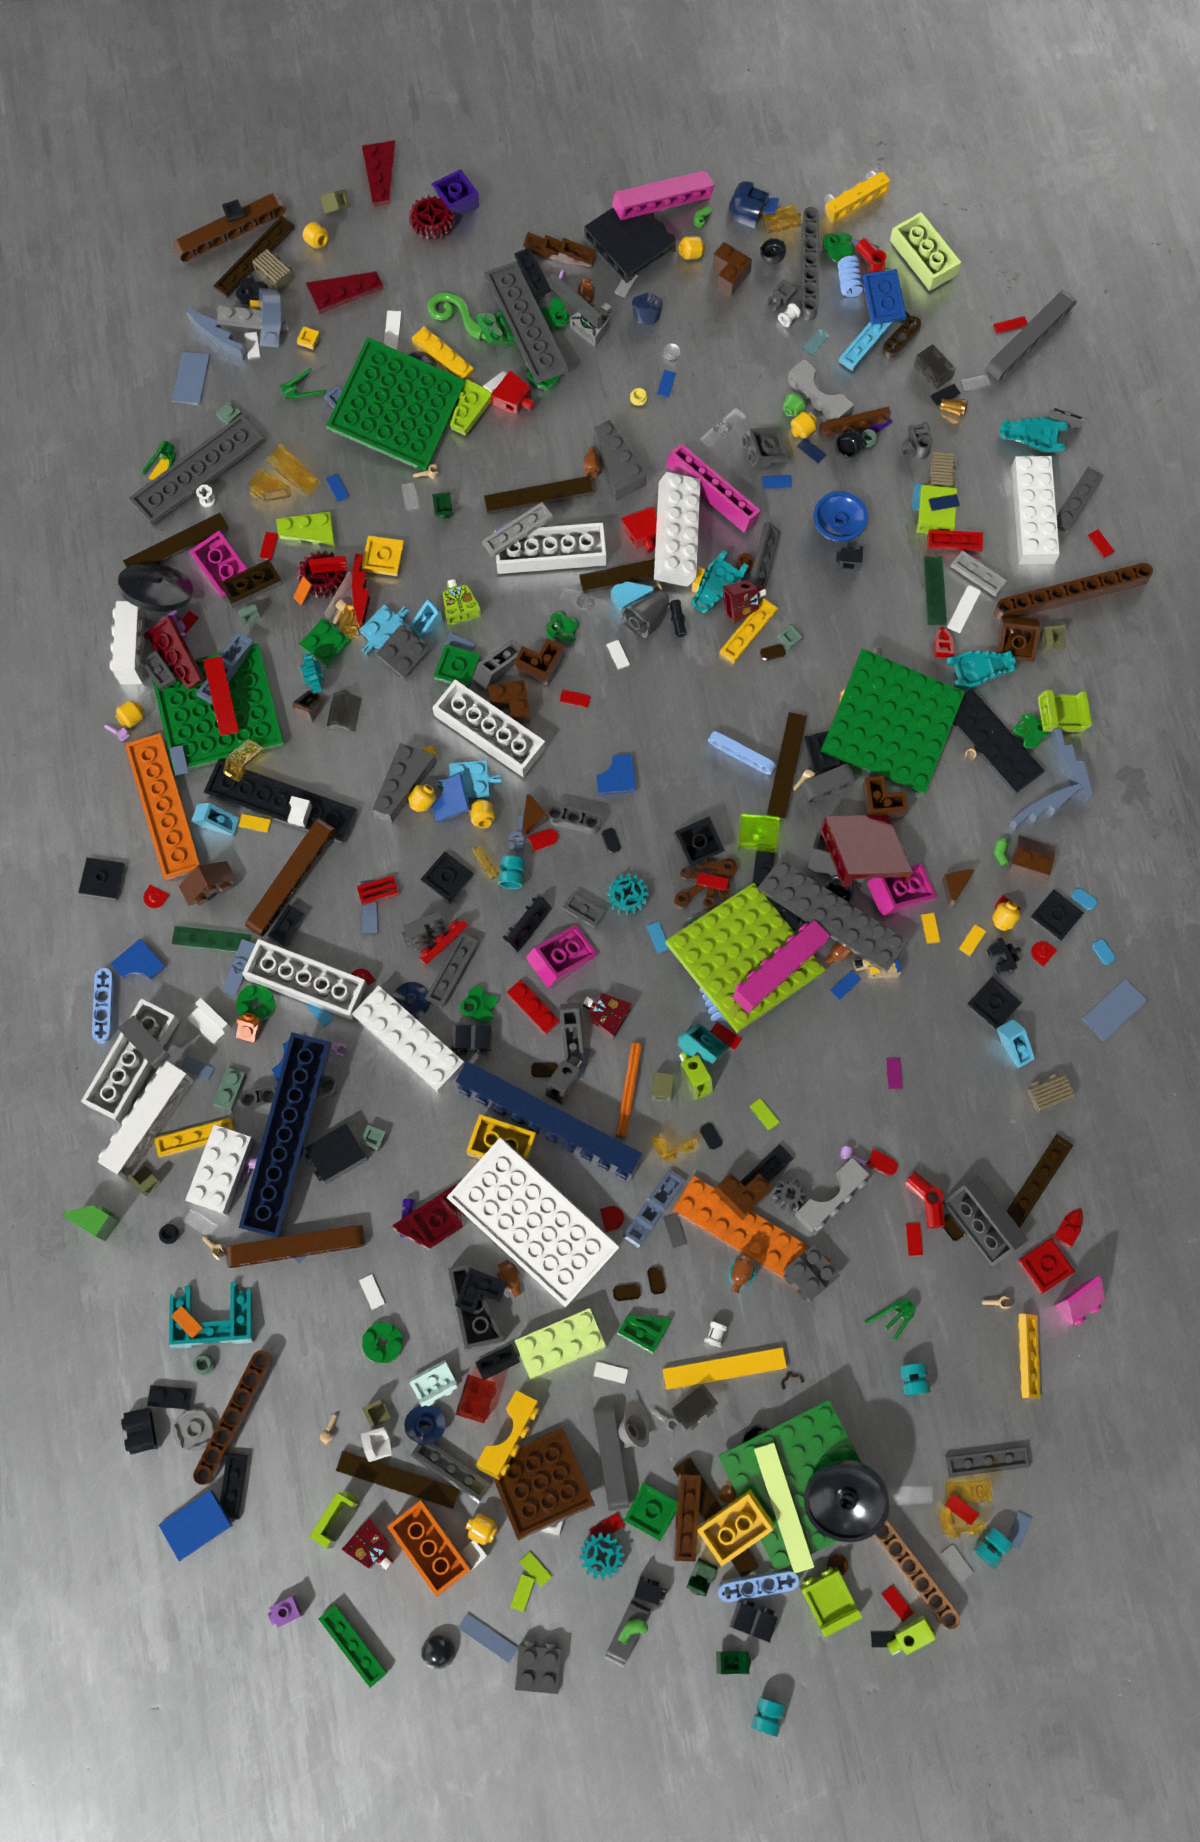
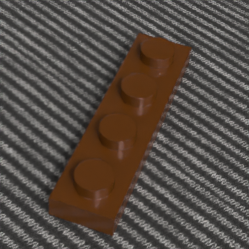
(854, 422)
(687, 1517)

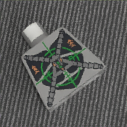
(587, 330)

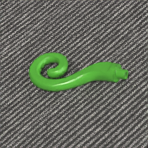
(471, 326)

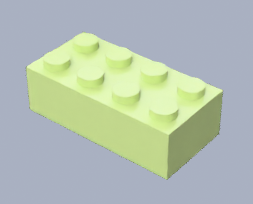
(925, 251)
(560, 1344)

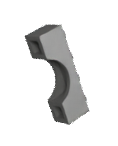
(832, 406)
(814, 1212)

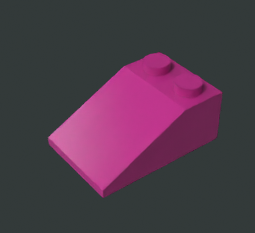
(217, 560)
(895, 897)
(561, 955)
(1081, 1301)

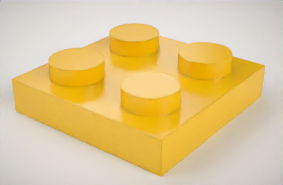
(382, 555)

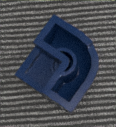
(747, 204)

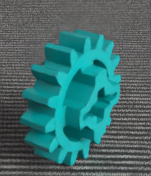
(312, 673)
(620, 890)
(592, 1560)

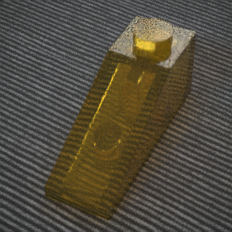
(291, 469)

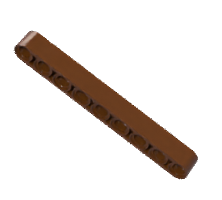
(1081, 588)

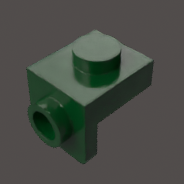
(442, 505)
(701, 1577)
(733, 1662)

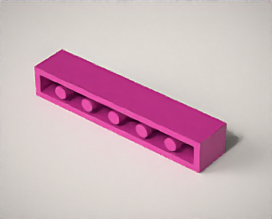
(662, 194)
(714, 488)
(781, 966)

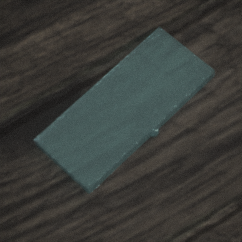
(815, 342)

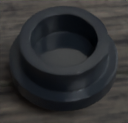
(169, 1234)

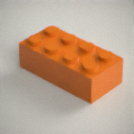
(429, 1548)

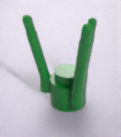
(289, 387)
(164, 451)
(904, 1311)

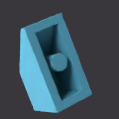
(628, 593)
(215, 819)
(1016, 1043)

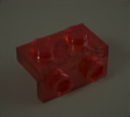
(476, 1399)

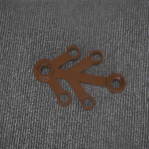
(721, 871)

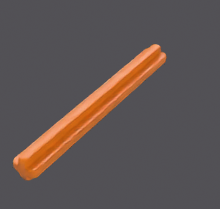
(628, 1092)

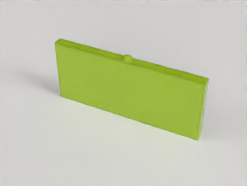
(764, 1114)
(535, 1569)
(522, 1593)

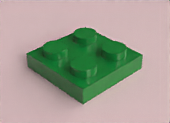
(325, 642)
(456, 665)
(651, 1511)

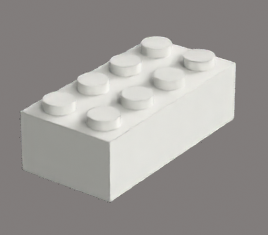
(128, 643)
(220, 1169)

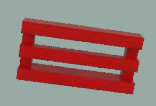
(328, 564)
(390, 879)

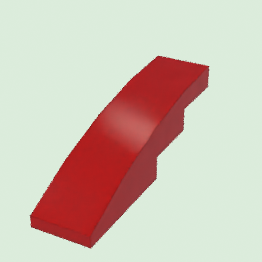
(360, 594)
(221, 695)

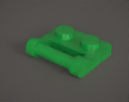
(492, 331)

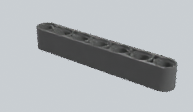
(810, 224)
(1031, 335)

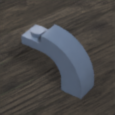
(270, 317)

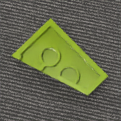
(471, 405)
(311, 527)

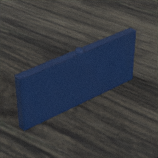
(811, 450)
(944, 502)

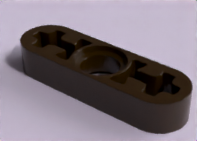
(900, 344)

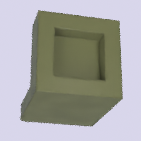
(335, 201)
(1053, 637)
(662, 1086)
(144, 1180)
(377, 1413)

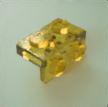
(783, 219)

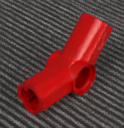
(871, 254)
(933, 1210)

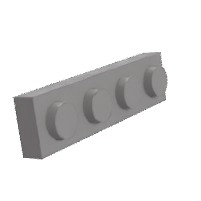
(246, 318)
(517, 529)

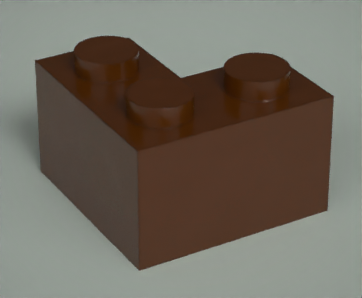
(733, 268)
(540, 665)
(511, 696)
(883, 803)
(207, 880)
(743, 1199)

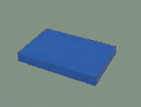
(884, 297)
(195, 1525)

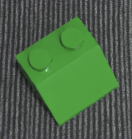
(94, 1220)

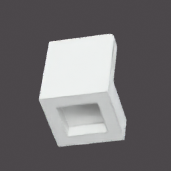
(299, 811)
(376, 1444)

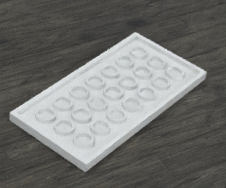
(533, 1222)

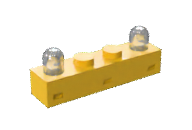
(857, 196)

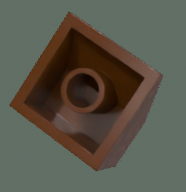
(1019, 637)
(1032, 859)

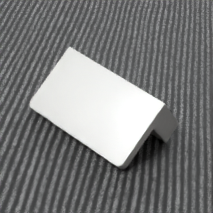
(208, 1022)

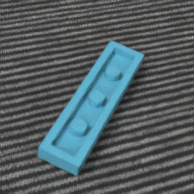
(863, 344)

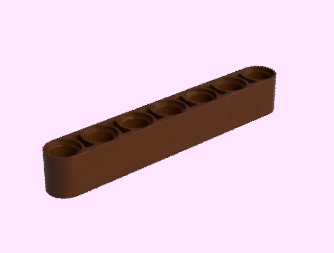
(221, 231)
(290, 877)
(295, 1246)
(224, 1423)

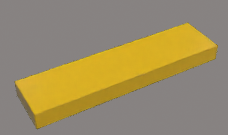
(748, 631)
(188, 1138)

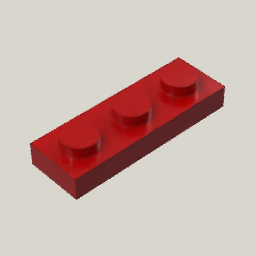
(954, 540)
(442, 941)
(533, 1007)

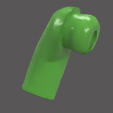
(699, 216)
(999, 851)
(632, 1627)

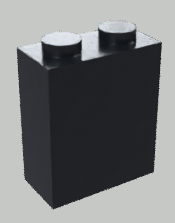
(335, 1154)

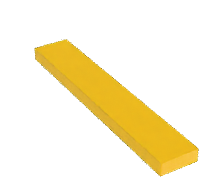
(724, 1368)

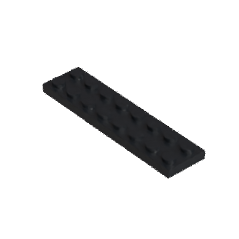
(272, 799)

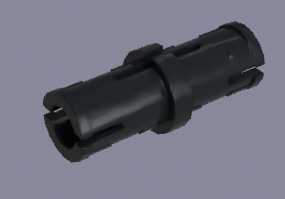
(678, 618)

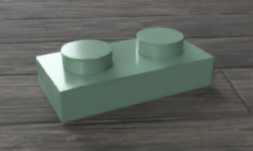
(229, 1089)

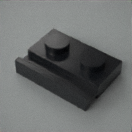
(818, 759)

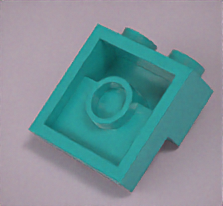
(702, 1041)

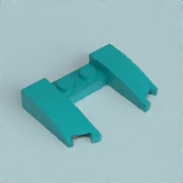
(236, 1330)

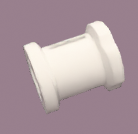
(789, 315)
(202, 495)
(715, 1334)

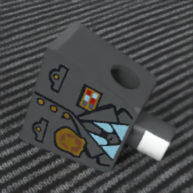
(563, 1080)

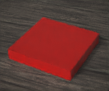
(1046, 1266)

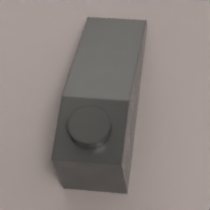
(496, 665)
(572, 1031)

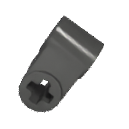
(921, 437)

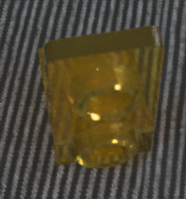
(239, 758)
(661, 1145)
(970, 1491)
(947, 1519)

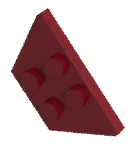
(431, 1222)

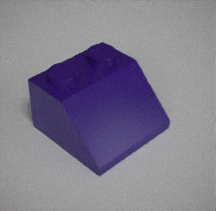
(457, 192)

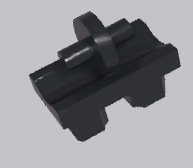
(1007, 954)

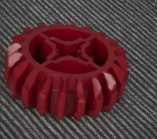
(421, 220)
(320, 583)

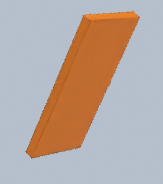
(302, 590)
(186, 1322)

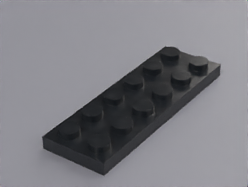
(996, 743)

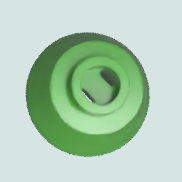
(793, 404)

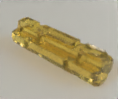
(485, 862)

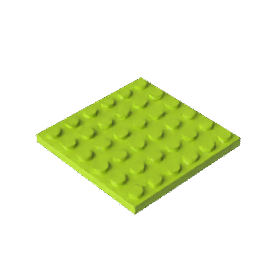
(733, 942)

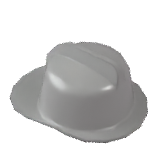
(635, 1426)

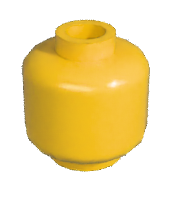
(315, 235)
(691, 247)
(803, 425)
(129, 714)
(421, 798)
(482, 813)
(1006, 916)
(481, 1529)

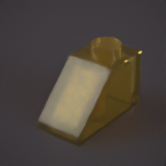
(267, 487)

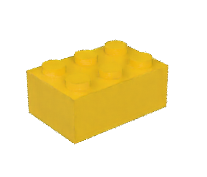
(489, 1130)
(736, 1527)

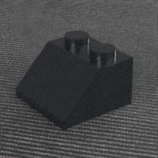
(699, 841)

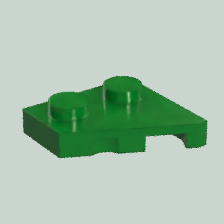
(644, 1331)

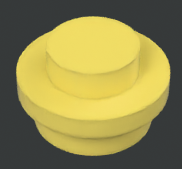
(638, 396)

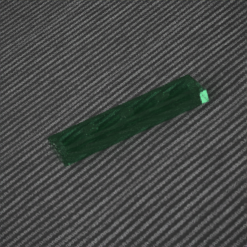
(934, 590)
(208, 939)

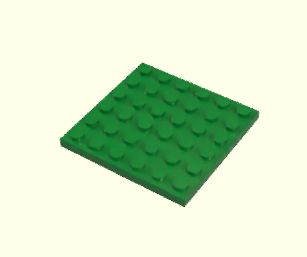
(395, 404)
(193, 721)
(892, 721)
(803, 1447)

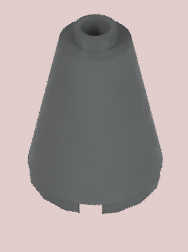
(645, 613)

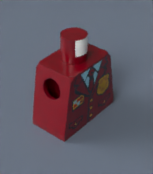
(741, 599)
(607, 1013)
(369, 1546)

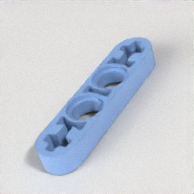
(741, 752)
(103, 1005)
(758, 1589)

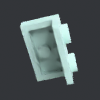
(433, 1384)

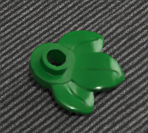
(839, 247)
(554, 312)
(563, 625)
(1029, 730)
(482, 1005)

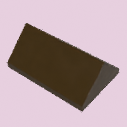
(251, 583)

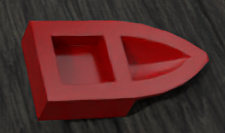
(943, 644)
(1070, 1228)

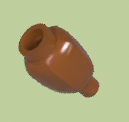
(586, 290)
(592, 463)
(838, 953)
(741, 1272)
(510, 1274)

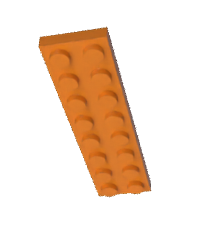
(162, 806)
(752, 1236)

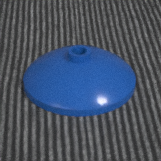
(840, 507)

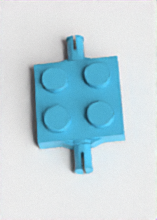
(381, 627)
(475, 777)

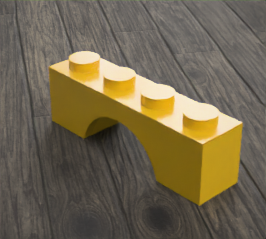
(496, 1458)

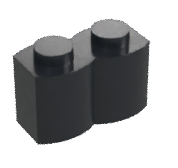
(471, 1038)
(140, 1431)
(753, 1620)

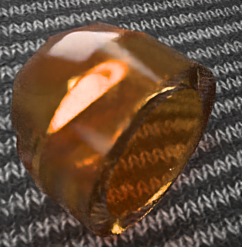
(727, 1494)

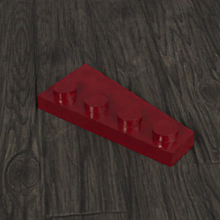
(379, 169)
(341, 290)
(172, 646)

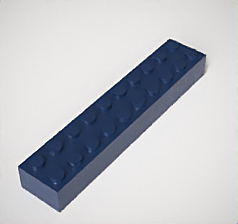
(549, 1121)
(285, 1135)

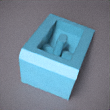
(427, 619)

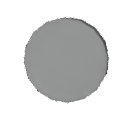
(193, 1430)

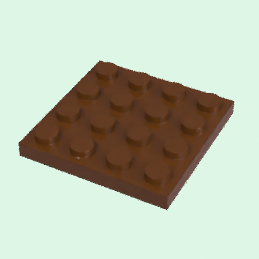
(543, 1485)

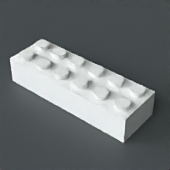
(1035, 510)
(677, 529)
(555, 549)
(489, 728)
(304, 979)
(408, 1040)
(125, 1066)
(145, 1120)

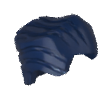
(647, 308)

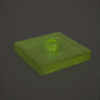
(758, 833)

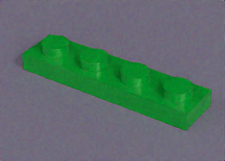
(352, 1646)

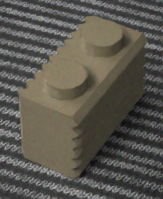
(272, 269)
(942, 469)
(1050, 1093)

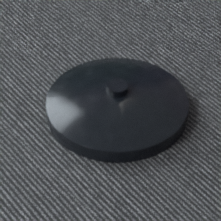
(154, 587)
(846, 1501)

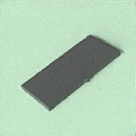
(674, 1230)

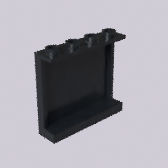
(628, 242)

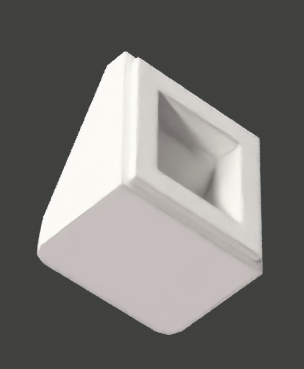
(473, 1554)

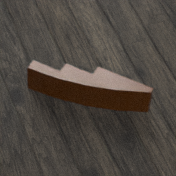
(562, 251)

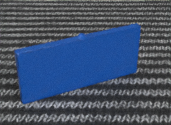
(771, 205)
(666, 383)
(777, 481)
(337, 487)
(845, 985)

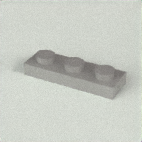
(978, 573)

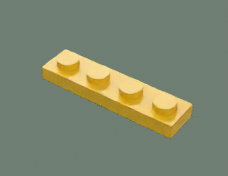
(442, 354)
(1029, 1356)

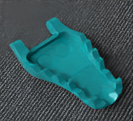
(1037, 433)
(716, 575)
(979, 667)

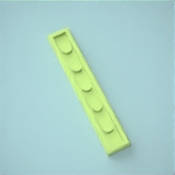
(784, 1507)

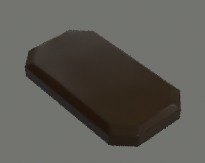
(772, 652)
(543, 1069)
(952, 1228)
(656, 1280)
(626, 1292)

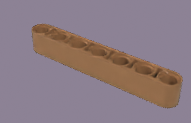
(912, 1577)

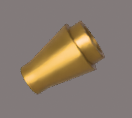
(955, 406)

